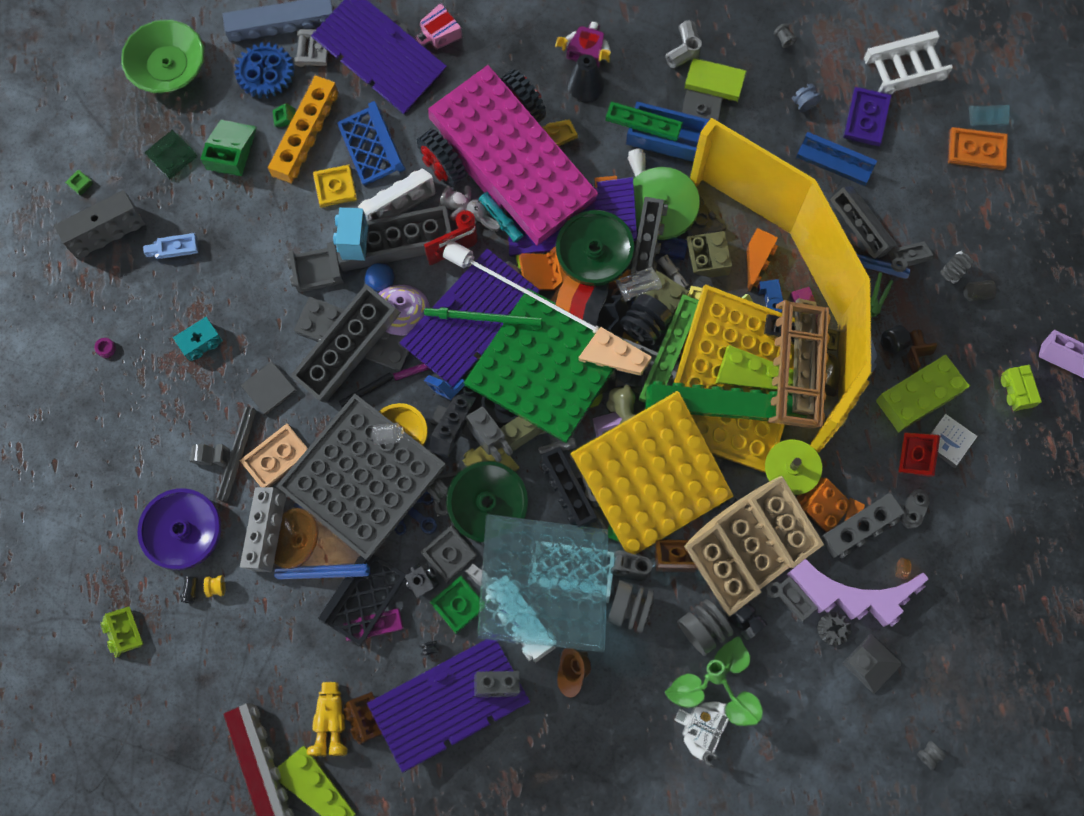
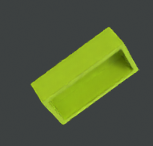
(922, 393)

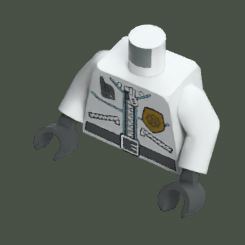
(703, 729)

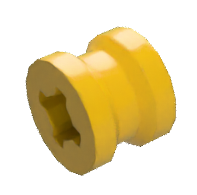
(214, 586)

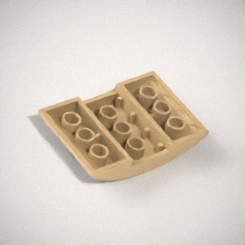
(753, 543)

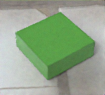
(79, 182)

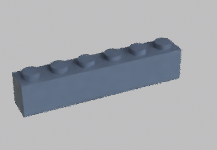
(276, 19)

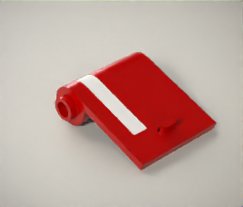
(465, 235)

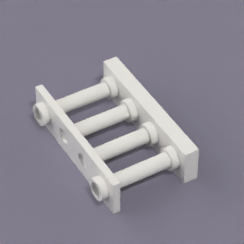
(907, 46)

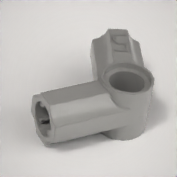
(684, 52)

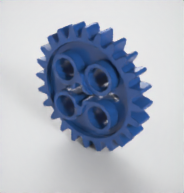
(248, 68)

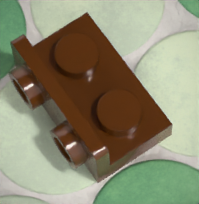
(361, 719)

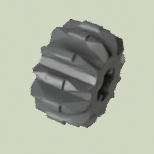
(957, 267)

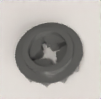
(829, 636)

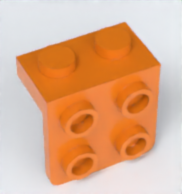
(542, 270)
(824, 504)

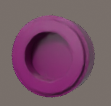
(105, 347)

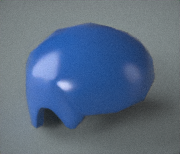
(379, 276)

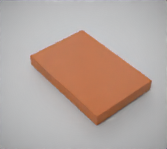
(978, 148)

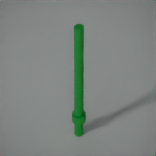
(445, 313)

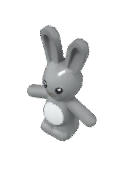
(458, 202)

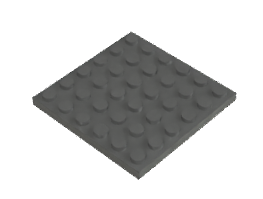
(358, 485)

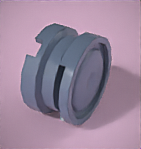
(807, 98)

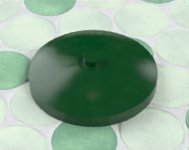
(595, 247)
(481, 491)

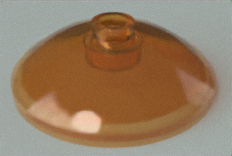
(296, 538)

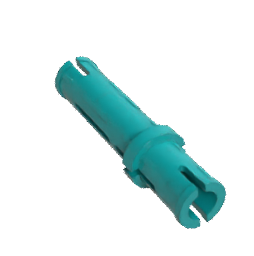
(506, 223)

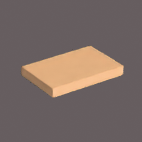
(274, 457)

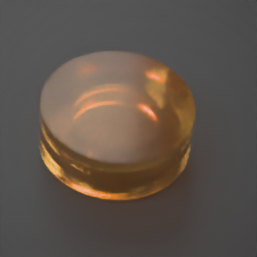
(903, 568)

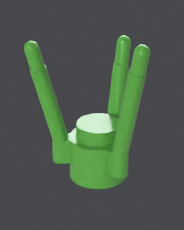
(875, 307)

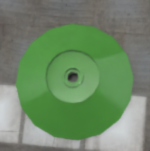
(154, 46)

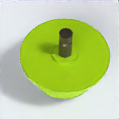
(796, 463)

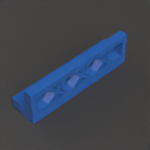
(835, 160)

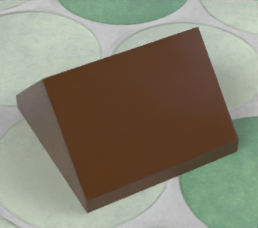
(673, 557)

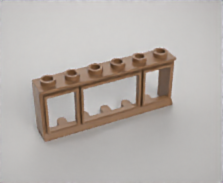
(821, 358)

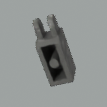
(487, 433)

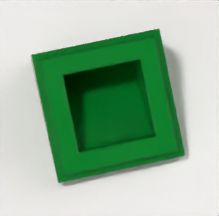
(283, 115)

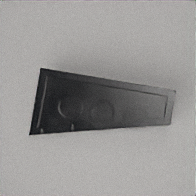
(705, 222)

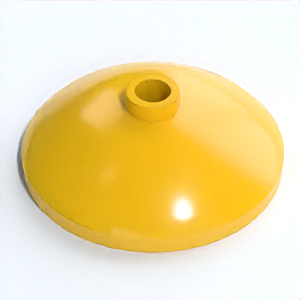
(409, 418)

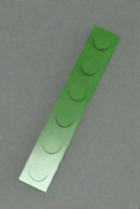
(672, 343)

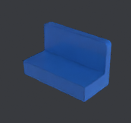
(442, 387)

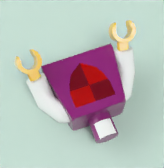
(585, 41)

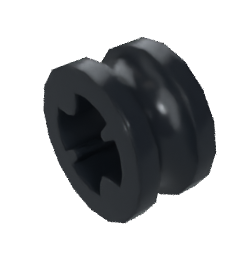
(428, 648)

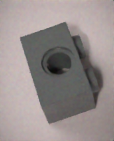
(496, 684)

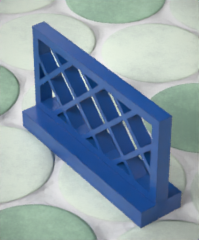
(383, 134)

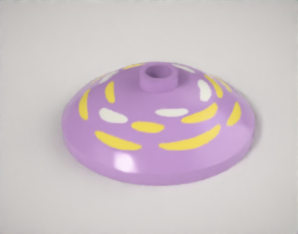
(411, 309)

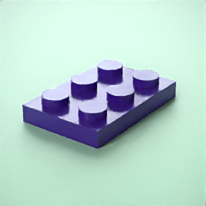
(867, 116)

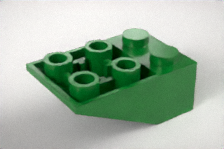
(228, 147)

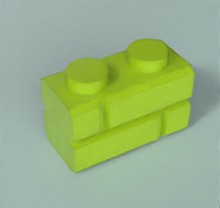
(1020, 388)

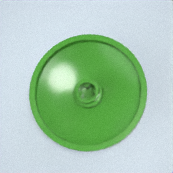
(678, 192)

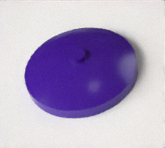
(179, 529)

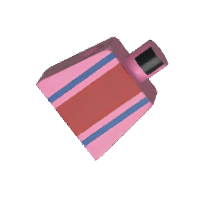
(439, 28)

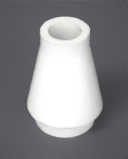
(637, 161)

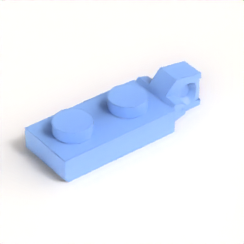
(172, 246)

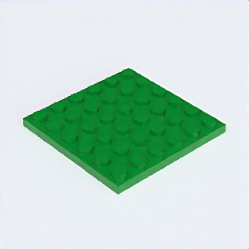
(538, 369)

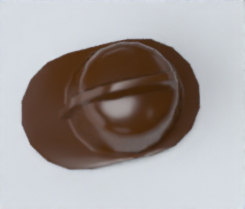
(572, 670)

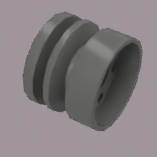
(631, 606)
(708, 624)

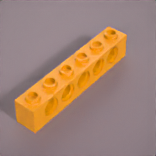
(294, 135)

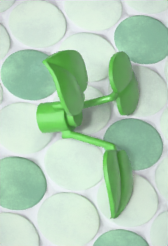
(733, 656)

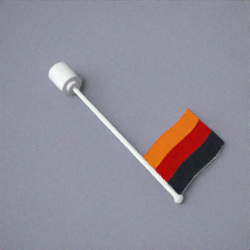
(573, 300)

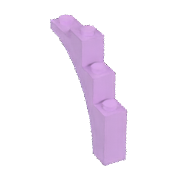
(854, 601)

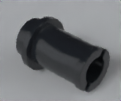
(189, 588)

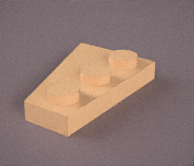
(614, 352)

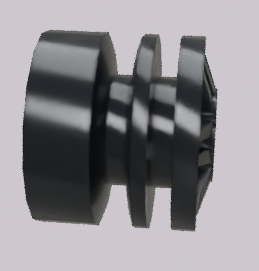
(646, 319)

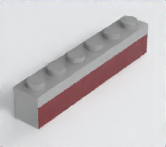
(257, 762)

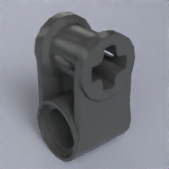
(629, 566)

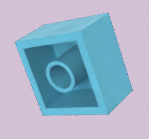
(351, 233)

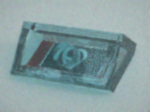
(989, 114)

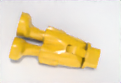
(328, 718)

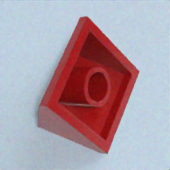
(919, 454)

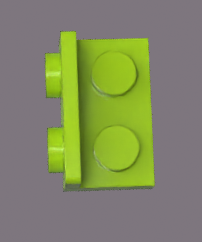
(121, 631)

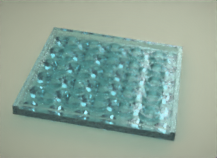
(544, 583)

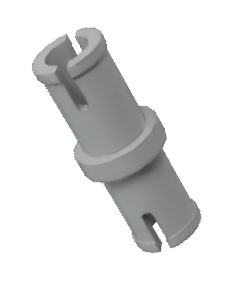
(671, 271)

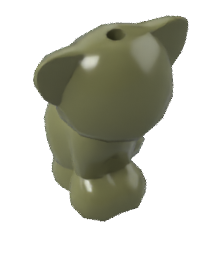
(622, 402)

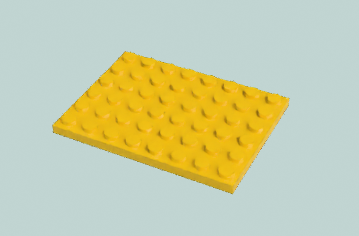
(717, 323)

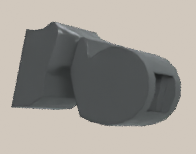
(207, 455)

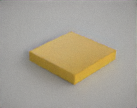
(335, 186)

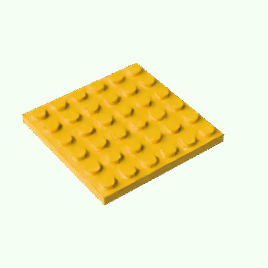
(652, 474)

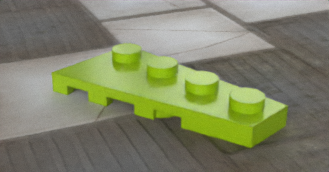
(748, 370)
(312, 785)

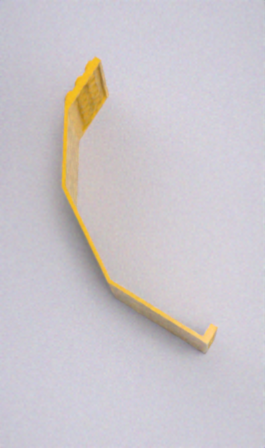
(800, 208)

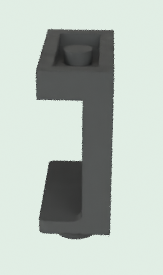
(315, 269)

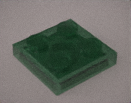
(170, 154)

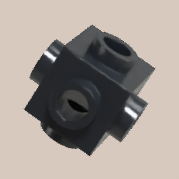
(421, 579)

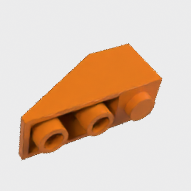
(757, 253)

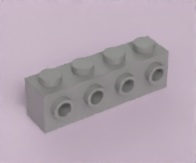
(263, 529)

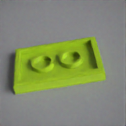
(715, 79)

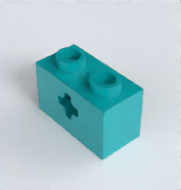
(188, 339)

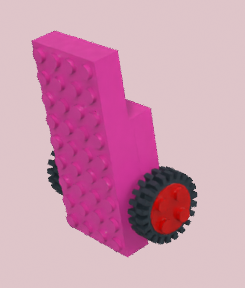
(497, 138)

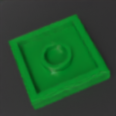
(457, 604)

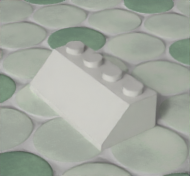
(400, 197)

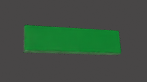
(644, 121)

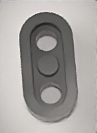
(916, 508)

